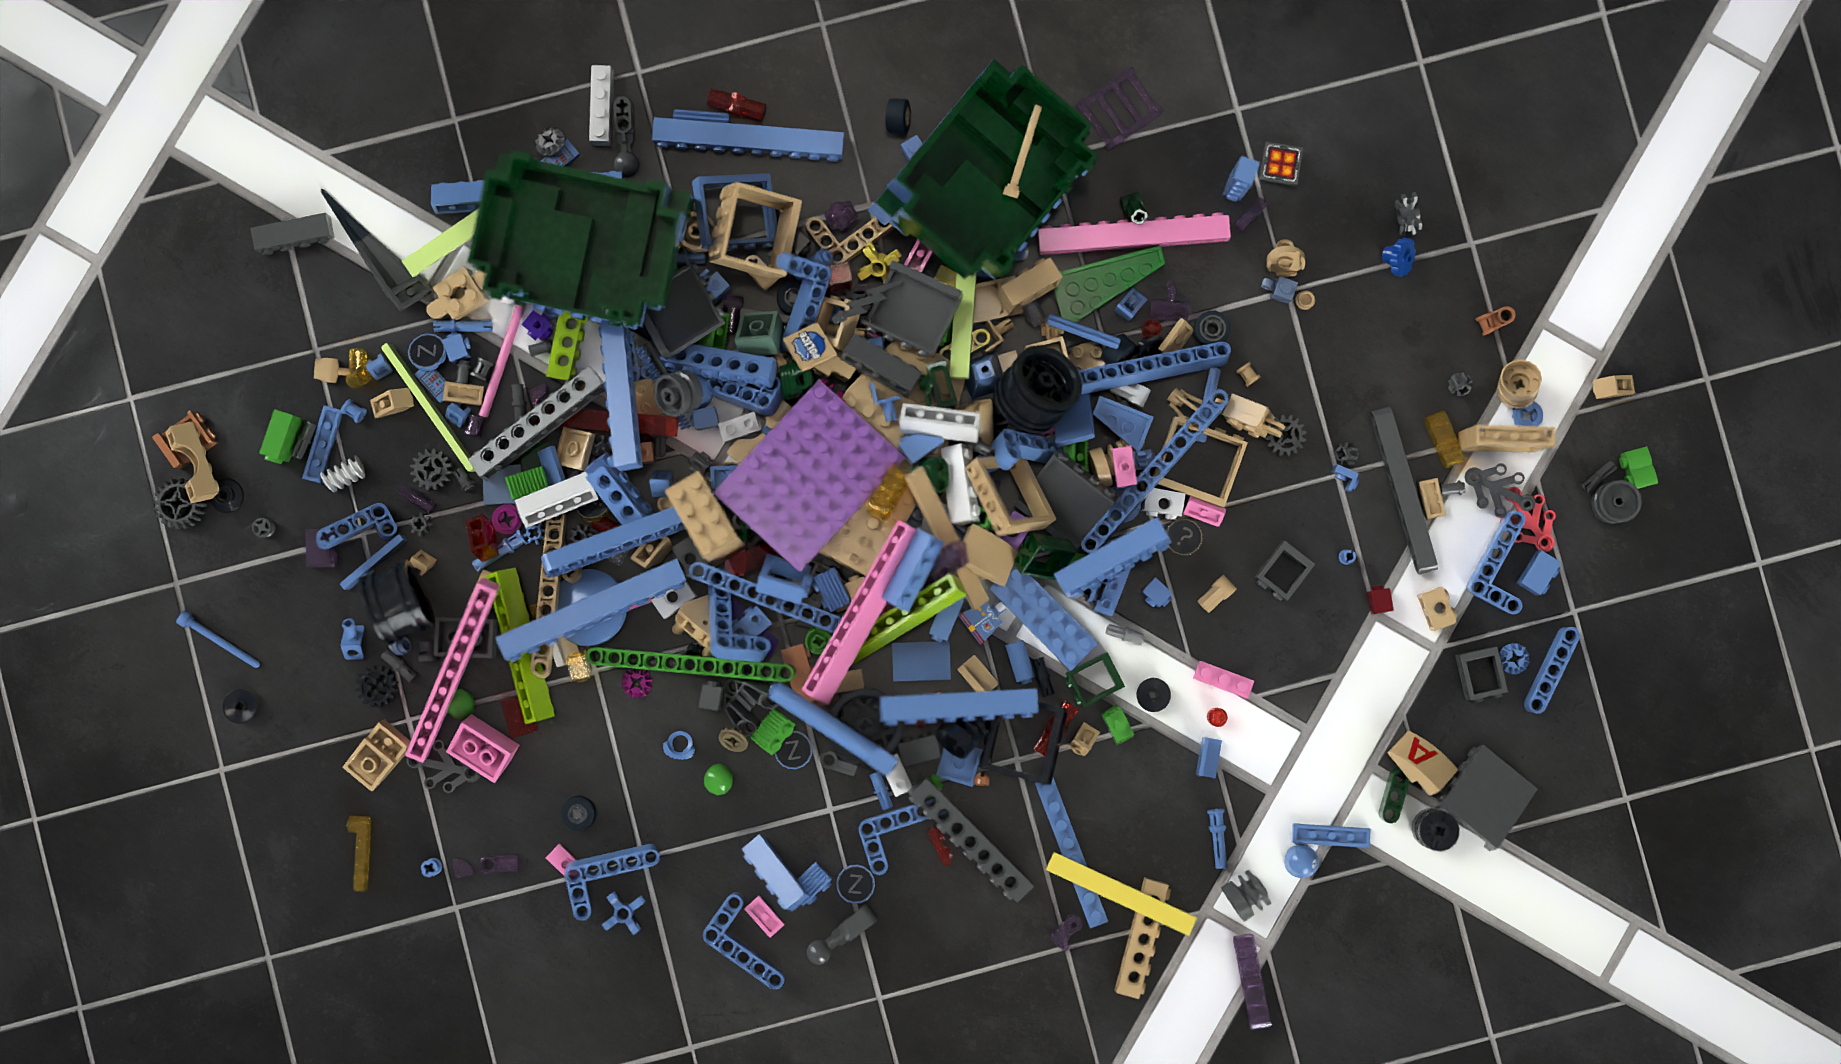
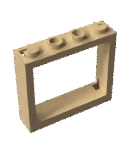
(1219, 434)
(1507, 438)
(993, 505)

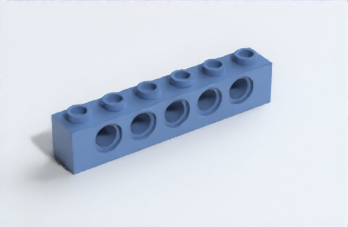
(729, 360)

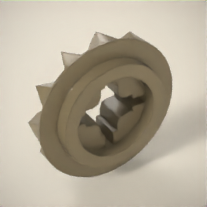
(727, 737)

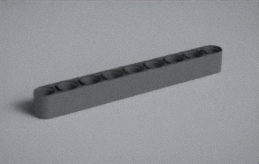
(1403, 490)

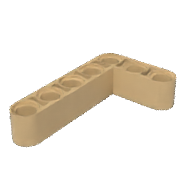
(842, 248)

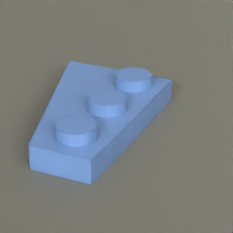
(1123, 421)

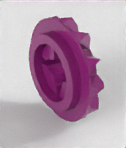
(499, 515)
(636, 692)

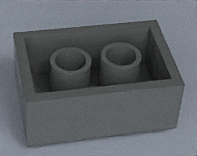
(447, 628)

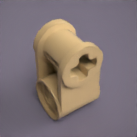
(764, 282)

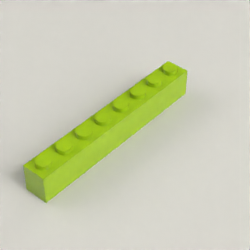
(511, 614)
(898, 621)

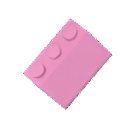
(482, 748)

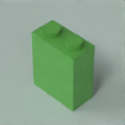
(281, 437)

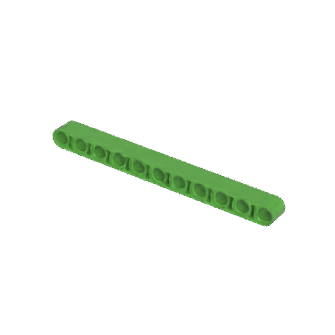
(681, 664)

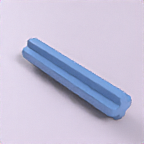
(701, 116)

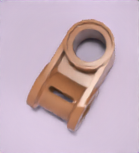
(1492, 321)

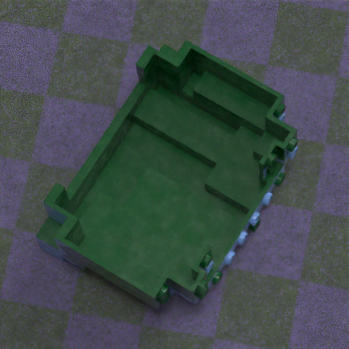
(957, 177)
(577, 240)

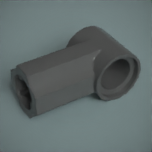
(840, 763)

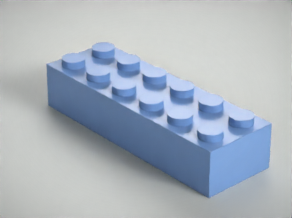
(1113, 558)
(1045, 618)

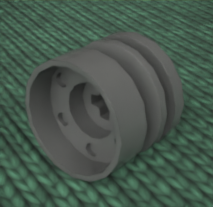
(1246, 895)

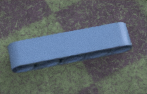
(1544, 676)

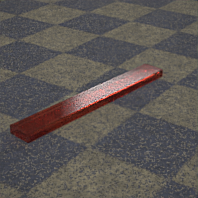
(598, 421)

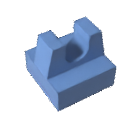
(379, 367)
(456, 414)

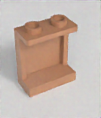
(178, 459)

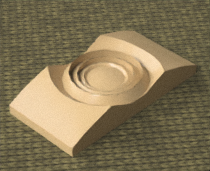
(987, 304)

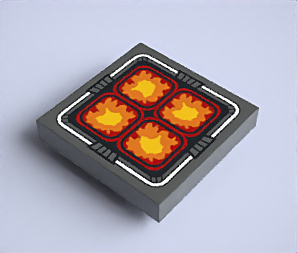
(1281, 163)

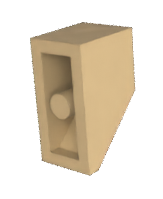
(1613, 386)
(392, 402)
(652, 552)

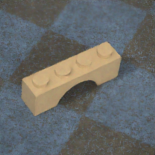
(185, 439)
(742, 447)

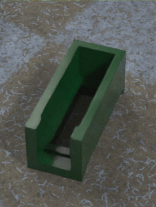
(945, 404)

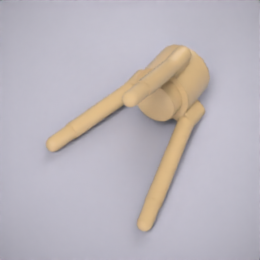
(1179, 397)

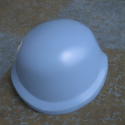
(1301, 861)

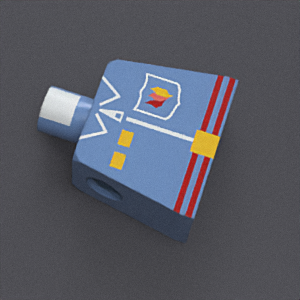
(983, 620)

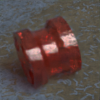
(1151, 325)
(1218, 719)

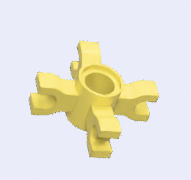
(875, 257)

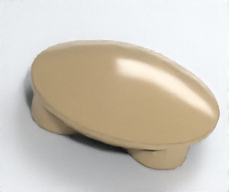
(1086, 356)

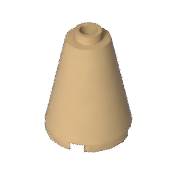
(985, 408)

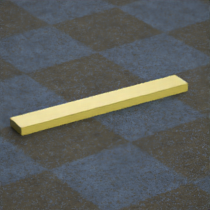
(1121, 893)

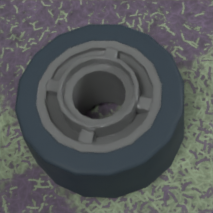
(1214, 318)

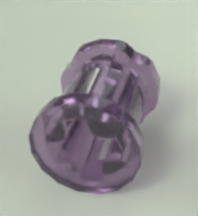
(474, 426)

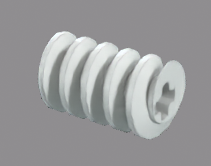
(344, 475)

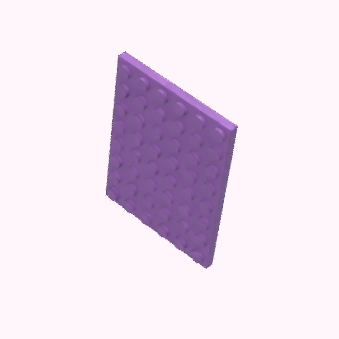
(808, 475)

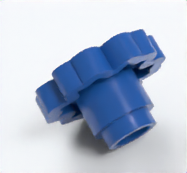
(1400, 256)

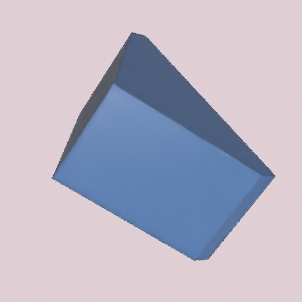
(1130, 304)
(660, 482)

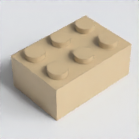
(1029, 285)

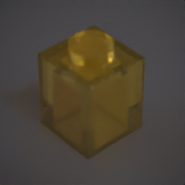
(578, 666)

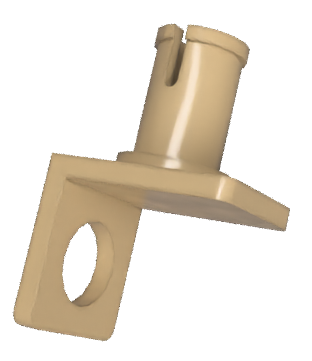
(996, 333)

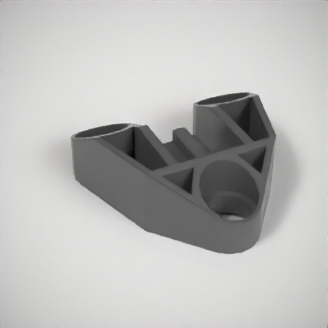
(740, 702)

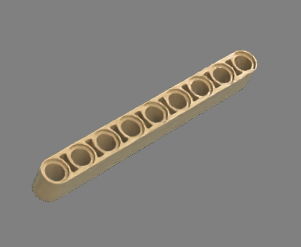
(546, 582)

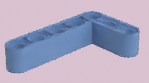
(811, 292)
(1495, 564)
(722, 629)
(879, 829)
(604, 870)
(738, 946)

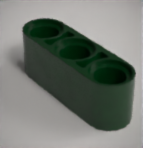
(1387, 803)

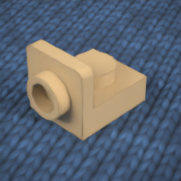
(1084, 739)

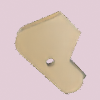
(695, 615)

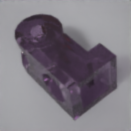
(1065, 930)

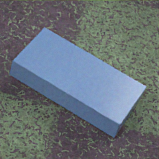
(551, 465)

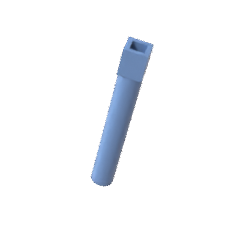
(833, 728)

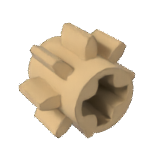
(1050, 331)

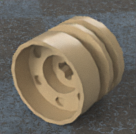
(1521, 374)
(1102, 464)

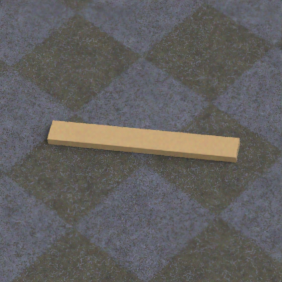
(944, 531)

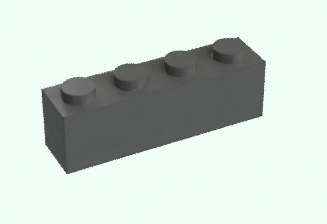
(292, 233)
(881, 365)

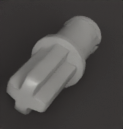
(1125, 634)

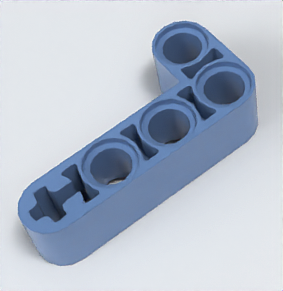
(744, 392)
(1013, 445)
(354, 529)

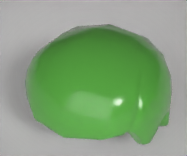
(461, 705)
(718, 779)

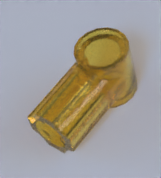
(358, 368)

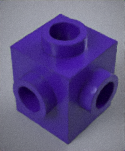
(532, 323)

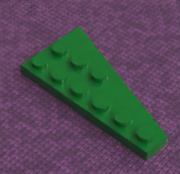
(1097, 283)

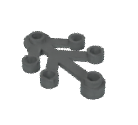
(1496, 488)
(448, 768)

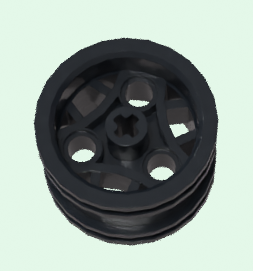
(1037, 389)
(396, 602)
(867, 713)

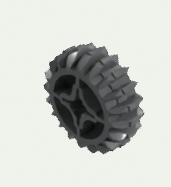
(178, 511)

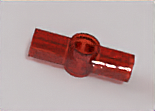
(736, 104)
(1042, 744)

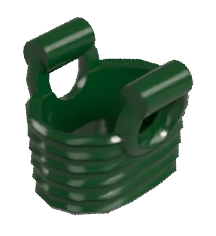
(790, 380)
(936, 471)

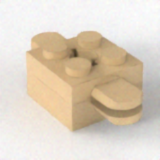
(458, 295)
(1250, 416)

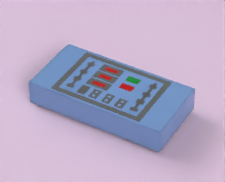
(563, 156)
(433, 382)

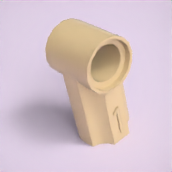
(1220, 590)

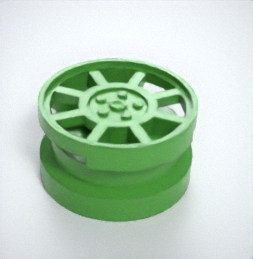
(817, 639)

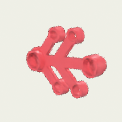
(1532, 522)

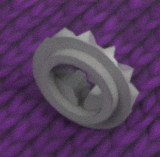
(547, 148)

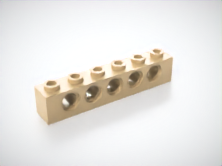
(1124, 985)

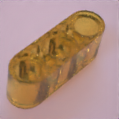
(1444, 439)
(888, 493)

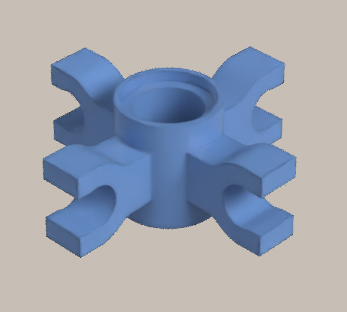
(617, 904)

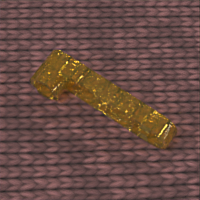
(362, 827)

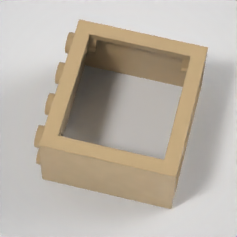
(784, 236)
(705, 519)

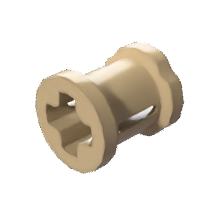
(1248, 374)

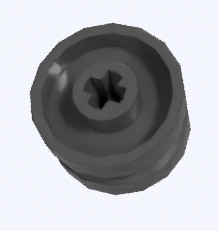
(678, 393)
(1627, 500)

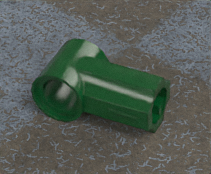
(1133, 206)

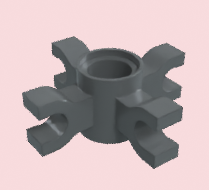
(1408, 214)

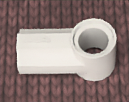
(1135, 394)

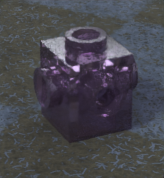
(840, 215)

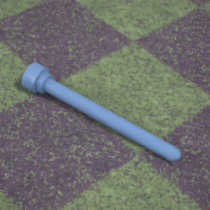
(187, 620)

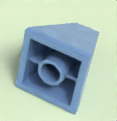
(983, 383)

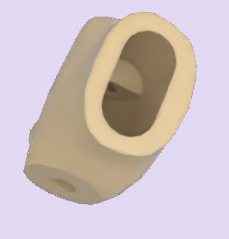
(328, 370)

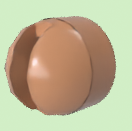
(981, 781)

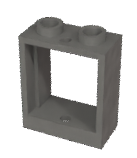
(1294, 554)
(1461, 660)

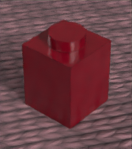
(1380, 600)

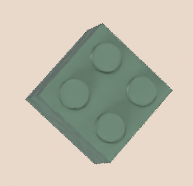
(759, 333)

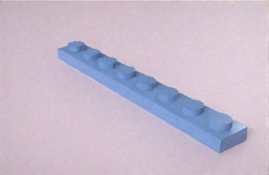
(1070, 848)

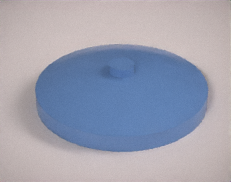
(590, 583)

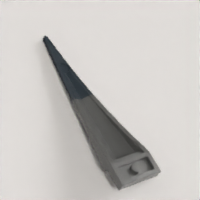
(382, 263)

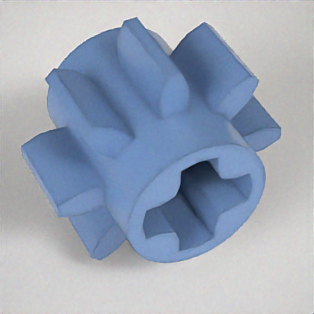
(529, 534)

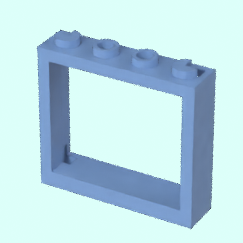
(770, 219)

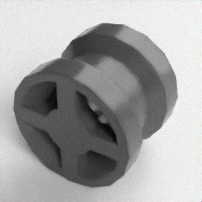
(259, 527)

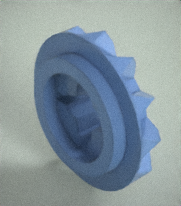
(1536, 416)
(1506, 653)

